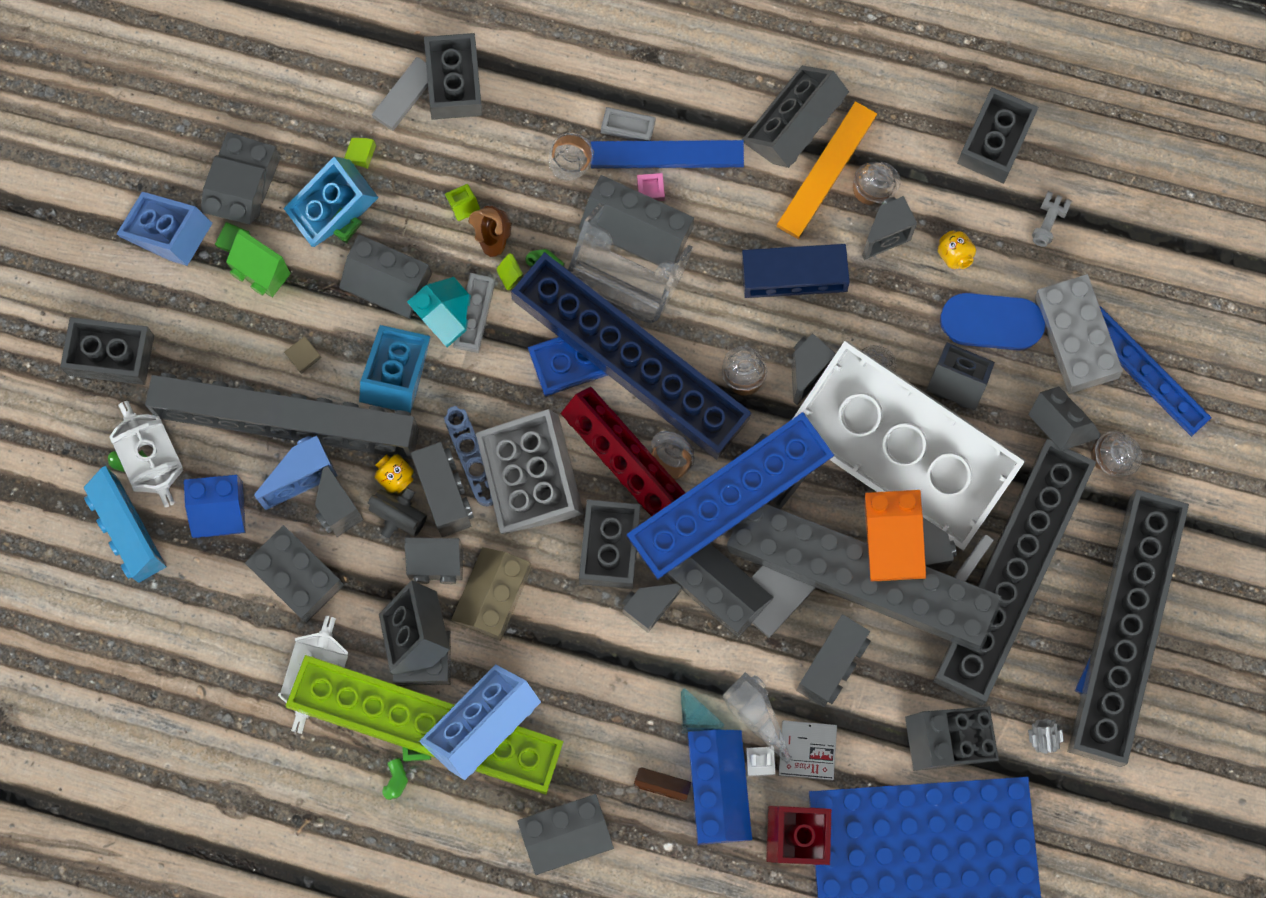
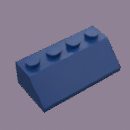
(719, 786)

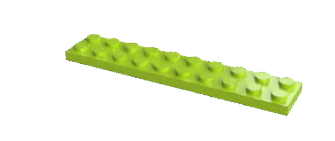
(407, 716)

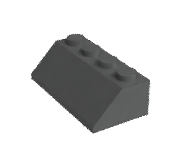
(796, 115)
(639, 222)
(721, 589)

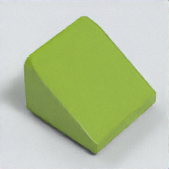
(360, 151)
(462, 202)
(509, 272)

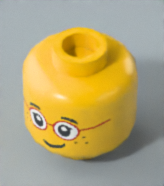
(956, 250)
(393, 473)

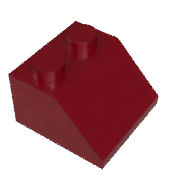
(799, 835)

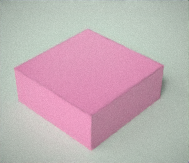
(651, 185)

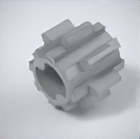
(1046, 736)

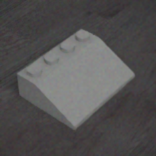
(529, 472)

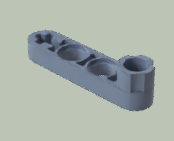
(469, 458)

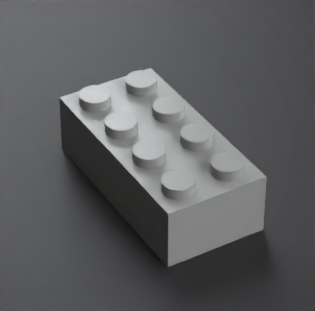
(1078, 334)

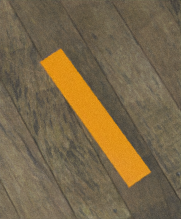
(826, 170)

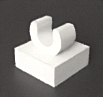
(760, 761)

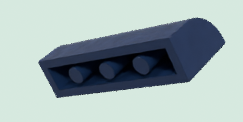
(795, 270)

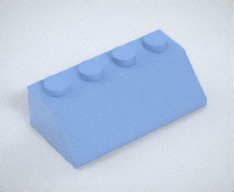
(480, 721)

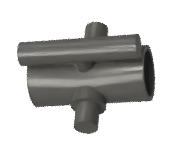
(397, 512)

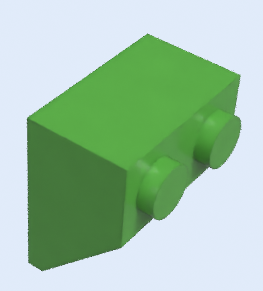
(257, 264)

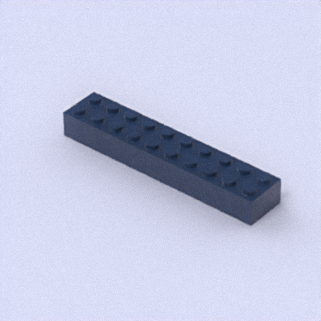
(630, 355)

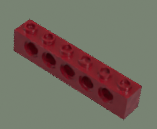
(621, 451)

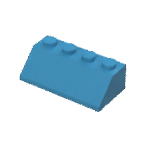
(123, 525)

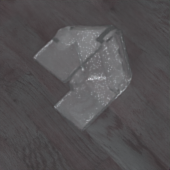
(620, 279)

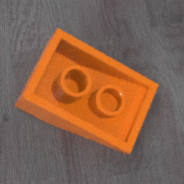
(895, 535)

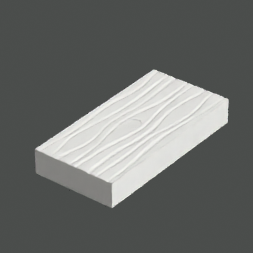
(908, 441)

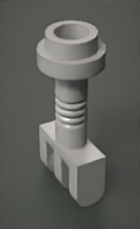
(1043, 236)

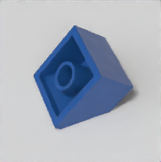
(215, 506)

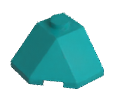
(443, 308)

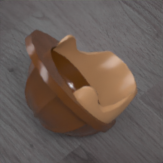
(491, 229)

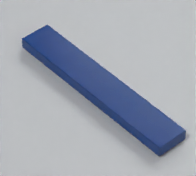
(668, 154)
(1155, 379)

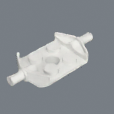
(148, 473)
(319, 646)

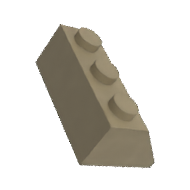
(492, 592)

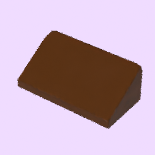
(662, 784)

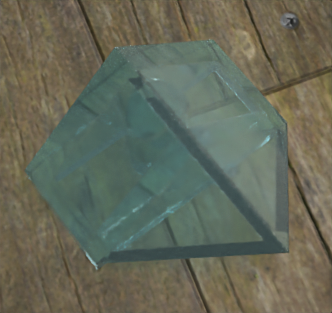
(696, 716)

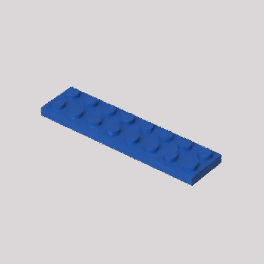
(730, 495)

